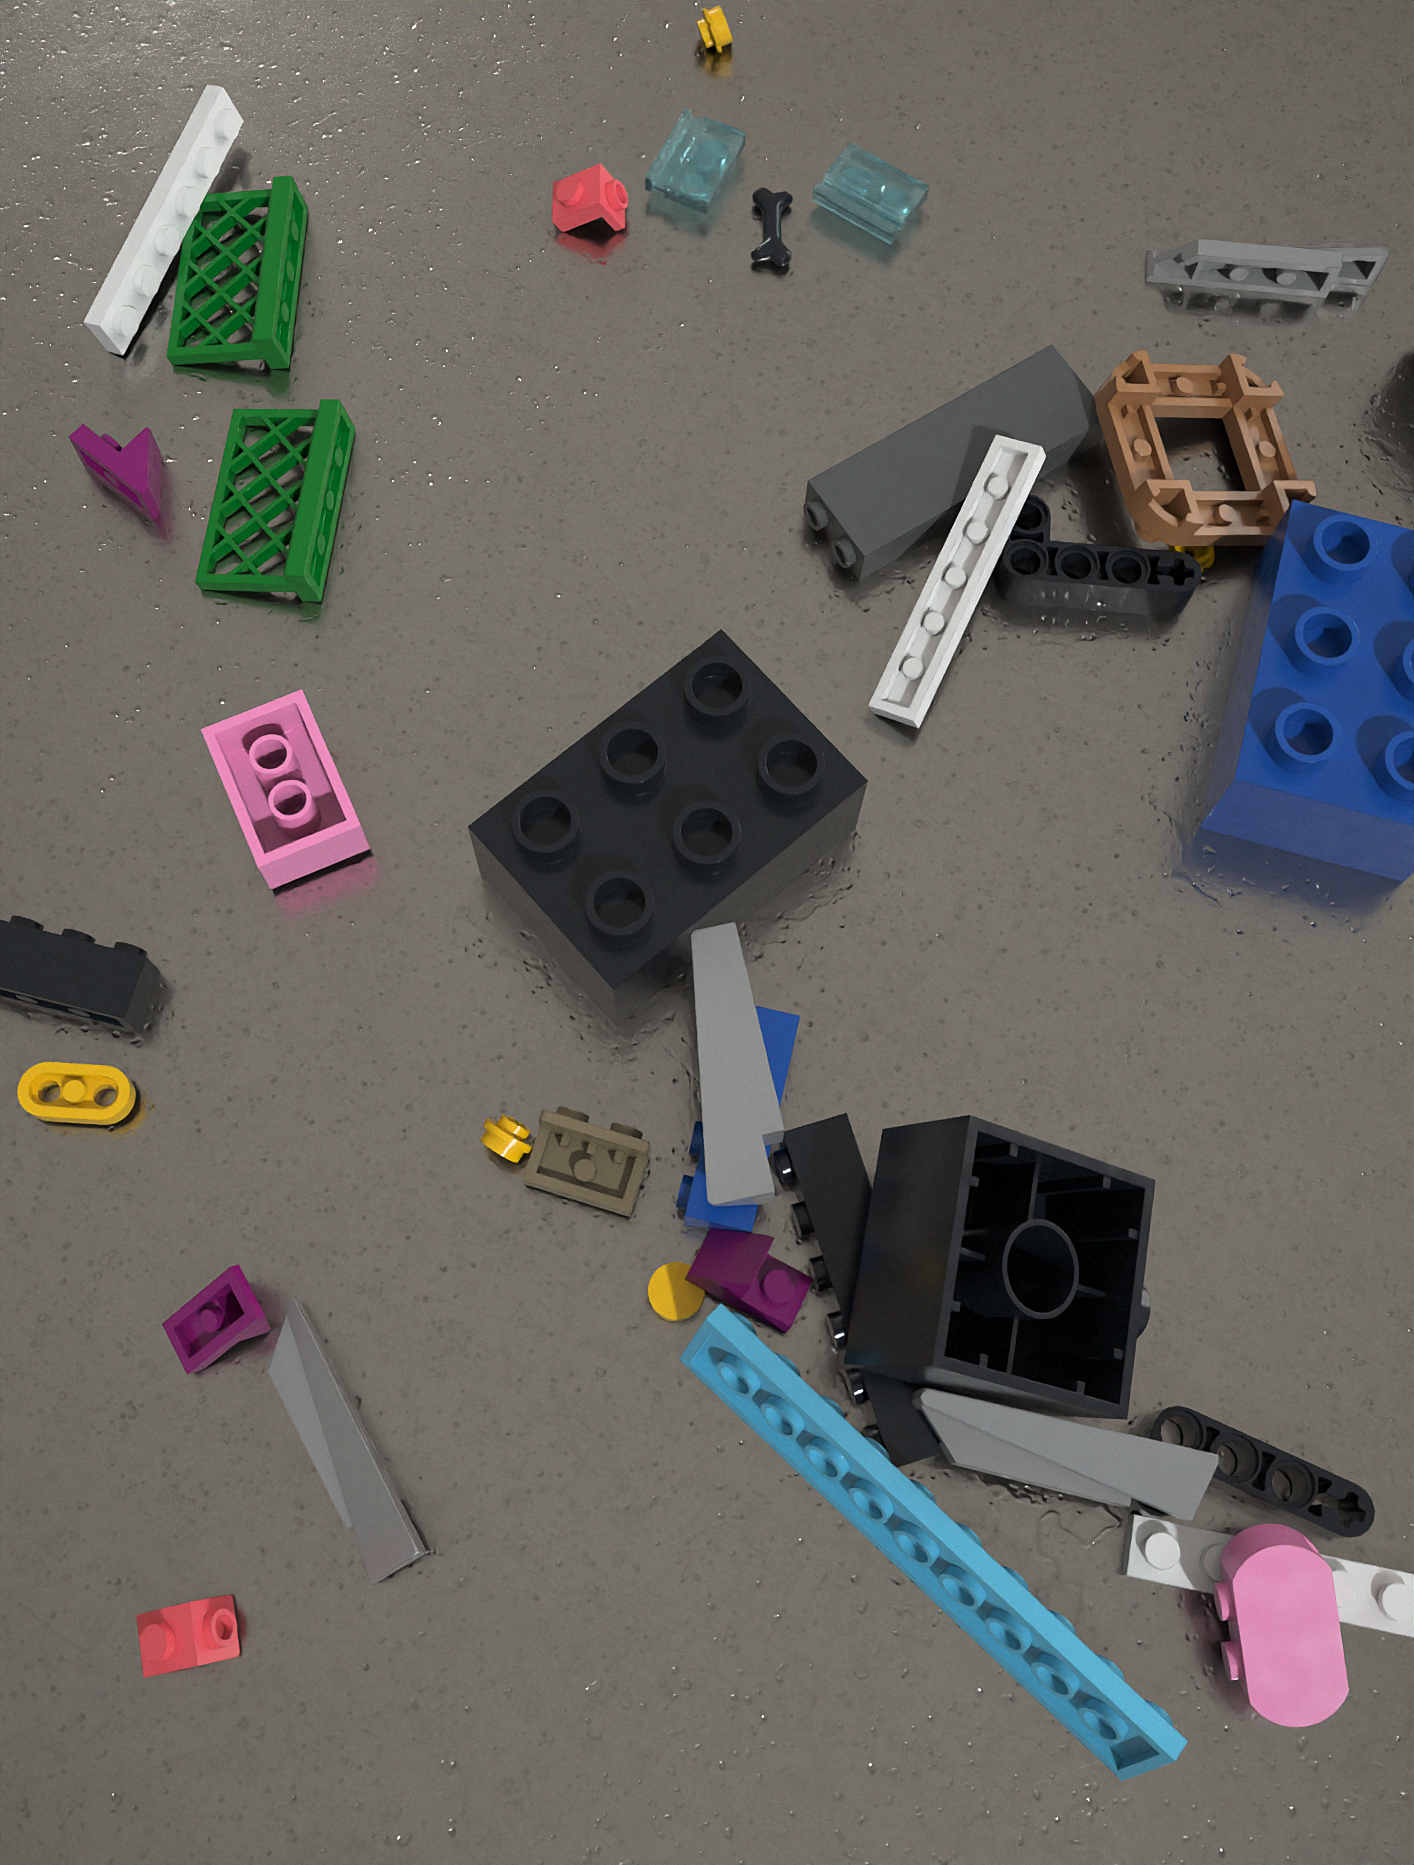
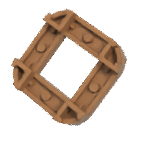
(1168, 507)

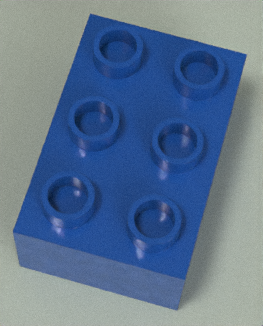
(1323, 697)

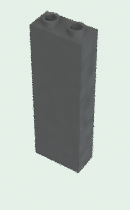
(920, 475)

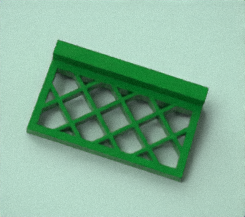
(277, 281)
(317, 496)

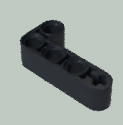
(1169, 574)
(1255, 1474)

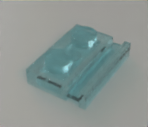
(695, 161)
(870, 193)

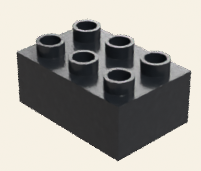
(667, 824)

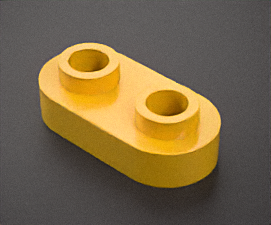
(79, 1093)

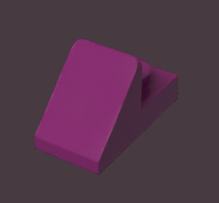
(129, 471)
(744, 1275)
(215, 1320)

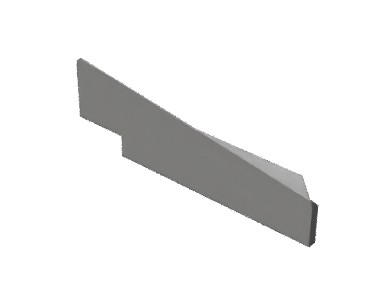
(1268, 268)
(734, 1072)
(341, 1447)
(1067, 1454)

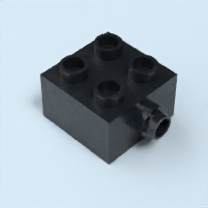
(1003, 1269)

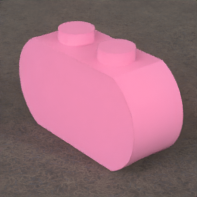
(1281, 1625)

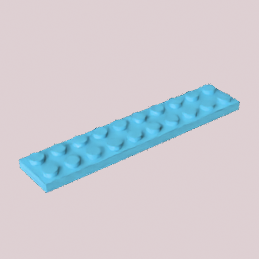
(931, 1549)

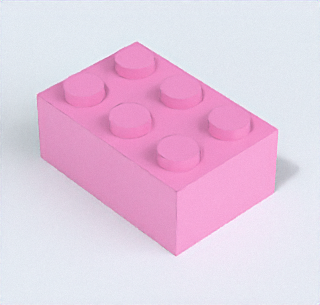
(285, 789)

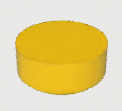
(672, 1295)

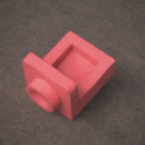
(589, 197)
(187, 1635)

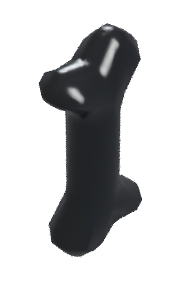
(772, 246)

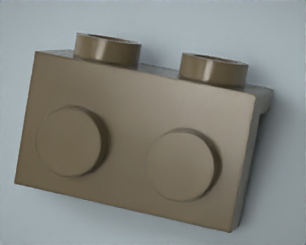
(588, 1160)

